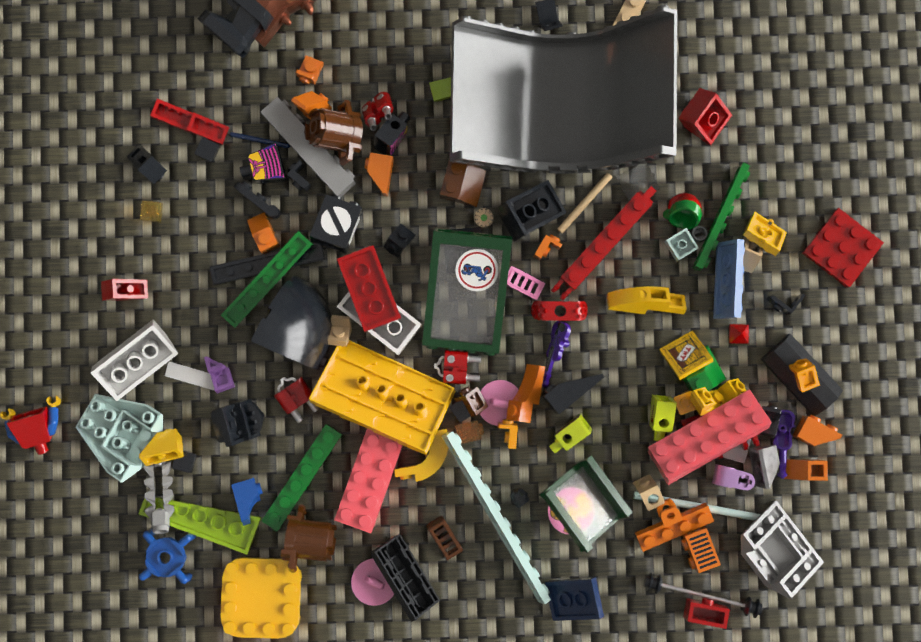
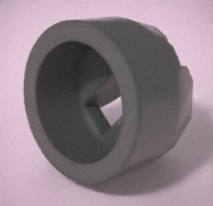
(698, 230)

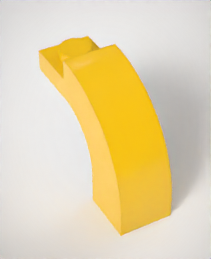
(431, 464)

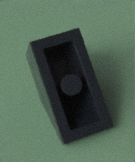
(146, 164)

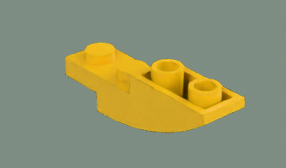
(646, 298)

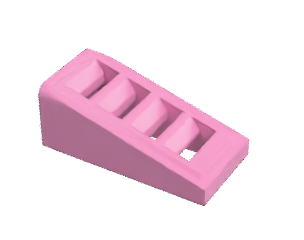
(527, 277)

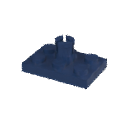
(574, 599)

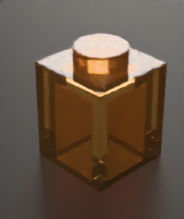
(469, 431)

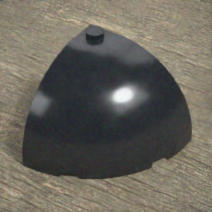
(297, 324)

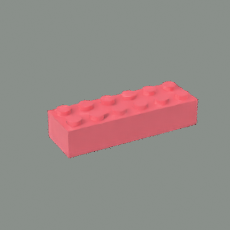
(709, 437)
(368, 482)

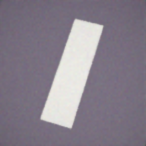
(189, 375)

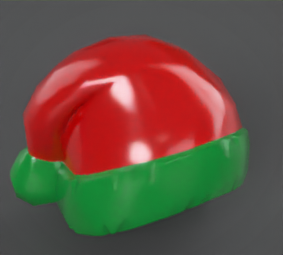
(684, 211)

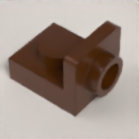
(473, 400)

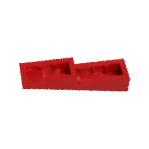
(189, 121)

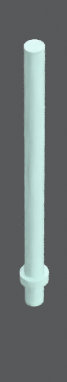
(714, 509)

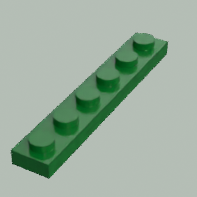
(725, 210)
(266, 279)
(301, 477)

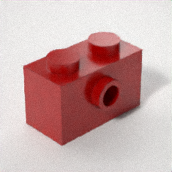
(706, 612)

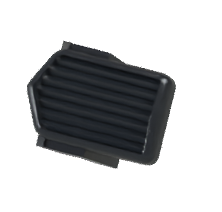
(237, 422)

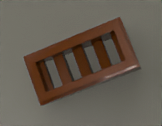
(434, 525)

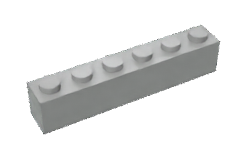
(317, 158)

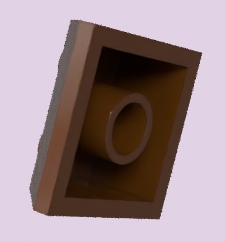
(462, 183)

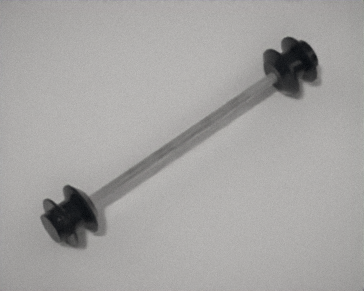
(748, 606)

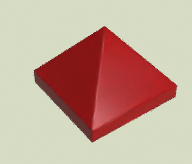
(738, 334)

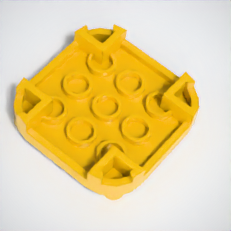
(260, 598)

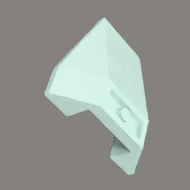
(119, 433)

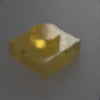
(151, 211)

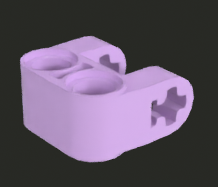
(729, 478)

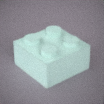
(681, 244)

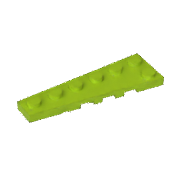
(210, 523)

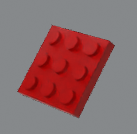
(843, 247)

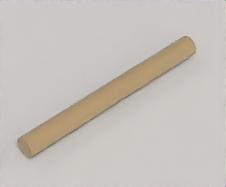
(584, 203)

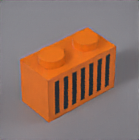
(700, 550)

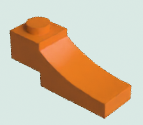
(528, 394)

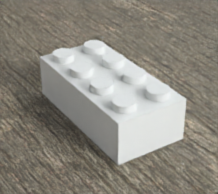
(394, 334)

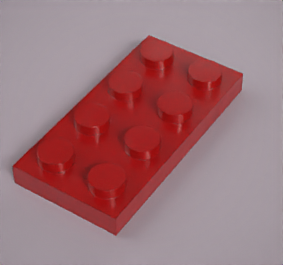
(369, 288)

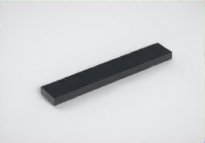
(254, 265)

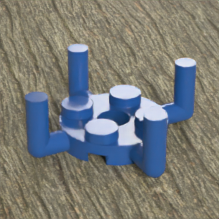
(177, 557)

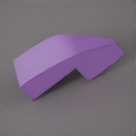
(220, 375)

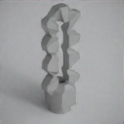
(159, 517)

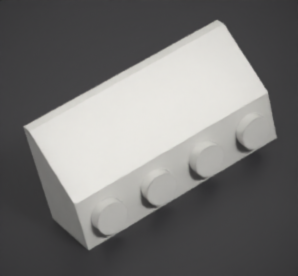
(134, 360)

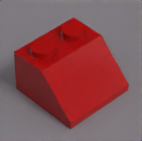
(705, 115)

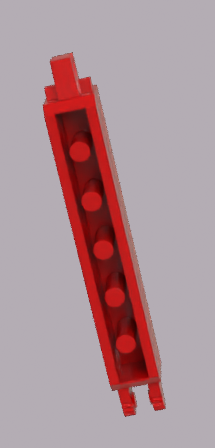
(605, 241)

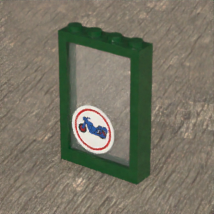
(466, 291)

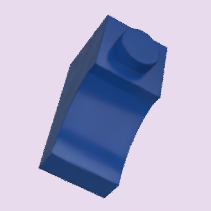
(246, 496)

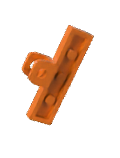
(673, 524)

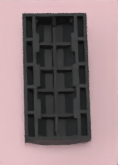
(787, 353)
(405, 577)

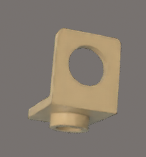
(647, 486)

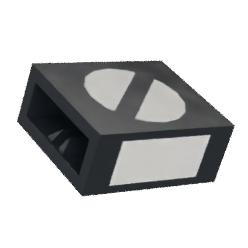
(336, 223)

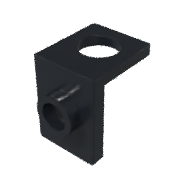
(547, 15)
(781, 307)

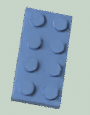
(728, 279)

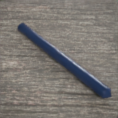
(260, 140)

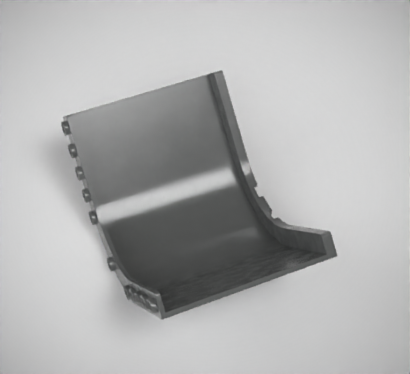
(564, 98)

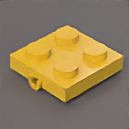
(765, 235)

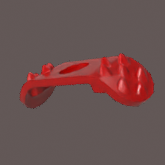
(546, 310)

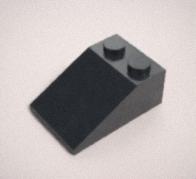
(530, 210)
(566, 393)

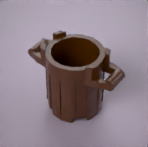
(336, 130)
(307, 540)

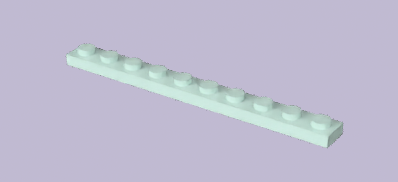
(493, 511)

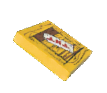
(686, 355)

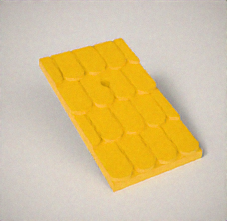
(383, 396)

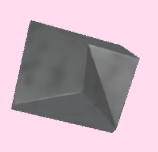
(764, 464)

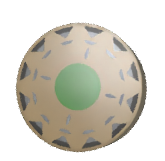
(483, 218)

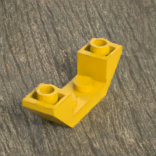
(706, 400)

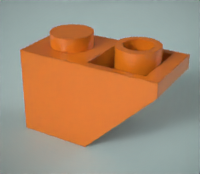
(815, 433)
(807, 469)

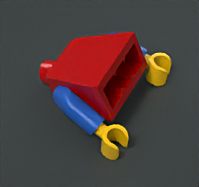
(33, 427)

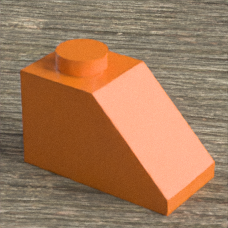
(309, 101)
(380, 170)
(263, 233)

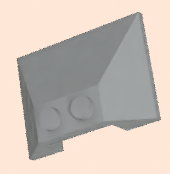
(779, 552)

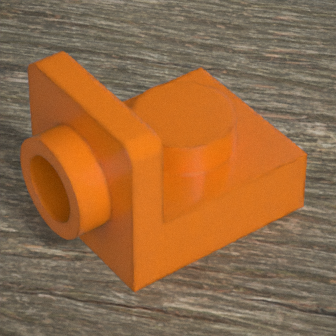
(309, 70)
(544, 248)

